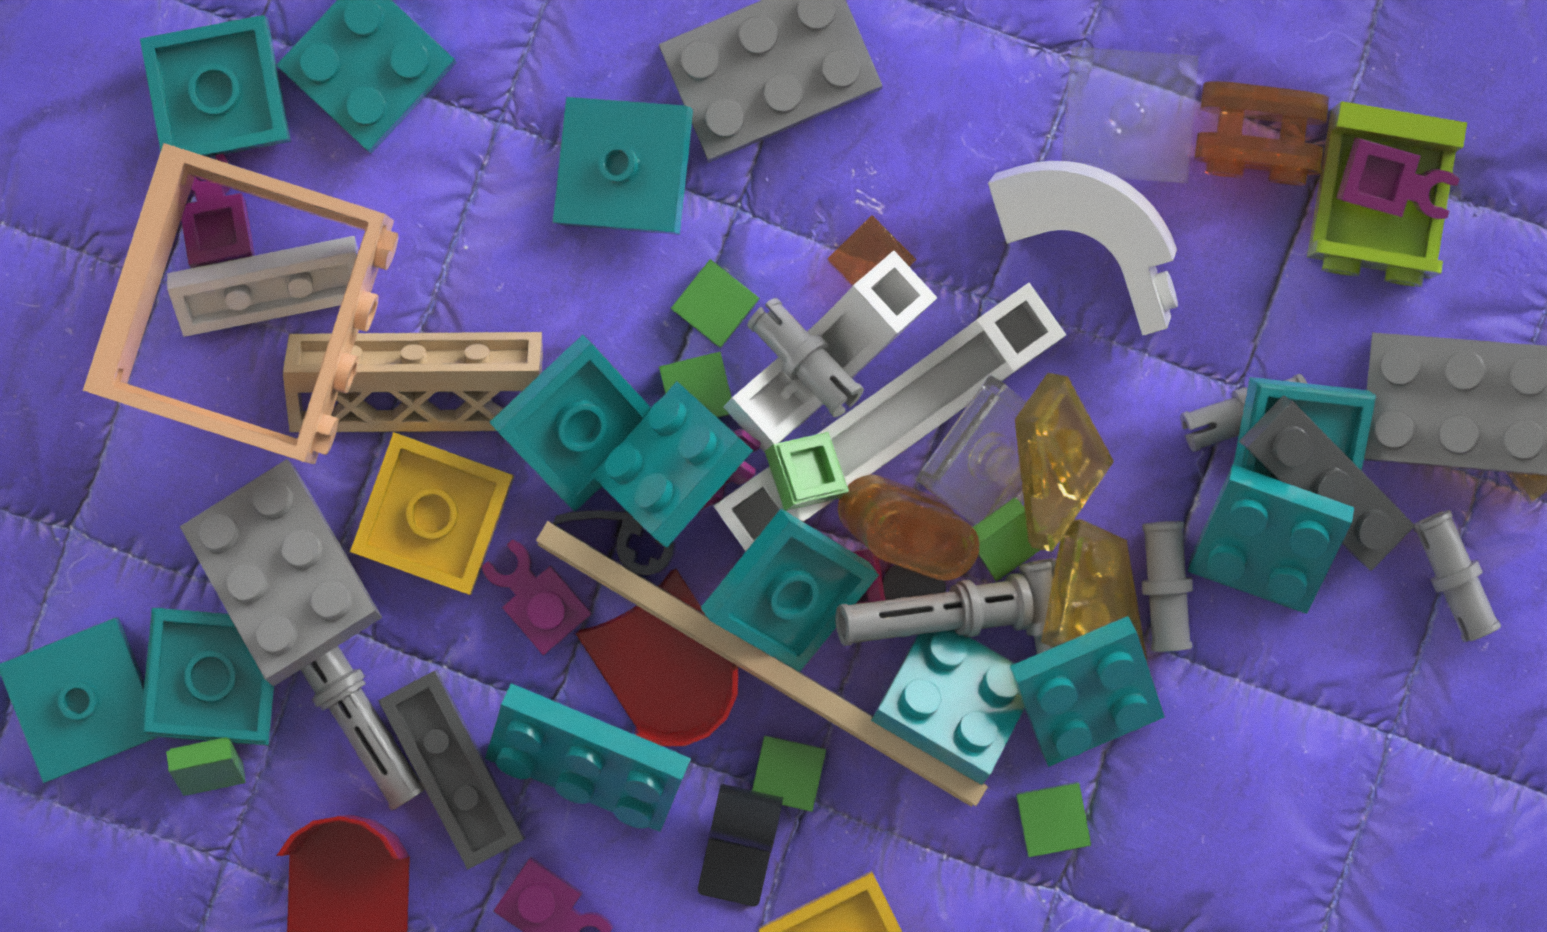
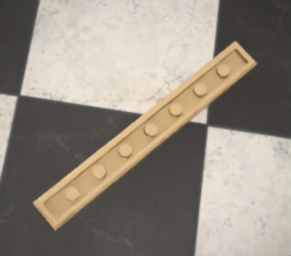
(755, 661)

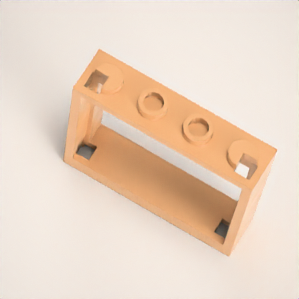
(145, 269)

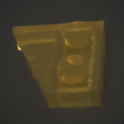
(1058, 459)
(1090, 585)

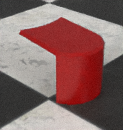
(660, 675)
(346, 877)

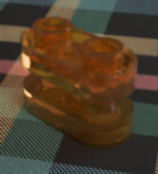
(1285, 158)
(908, 527)

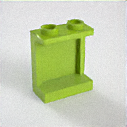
(1359, 236)

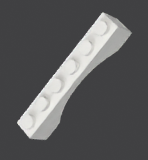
(911, 404)

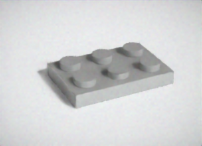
(768, 70)
(1458, 403)
(280, 572)

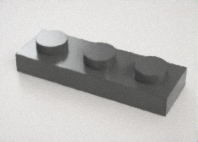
(1306, 458)
(452, 769)

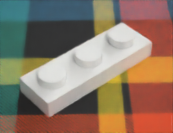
(262, 286)

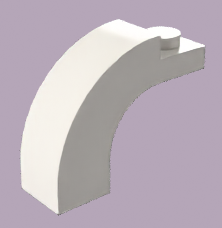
(1100, 205)
(855, 331)

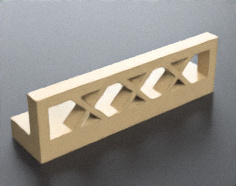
(413, 370)

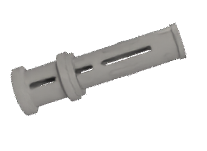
(963, 609)
(339, 689)

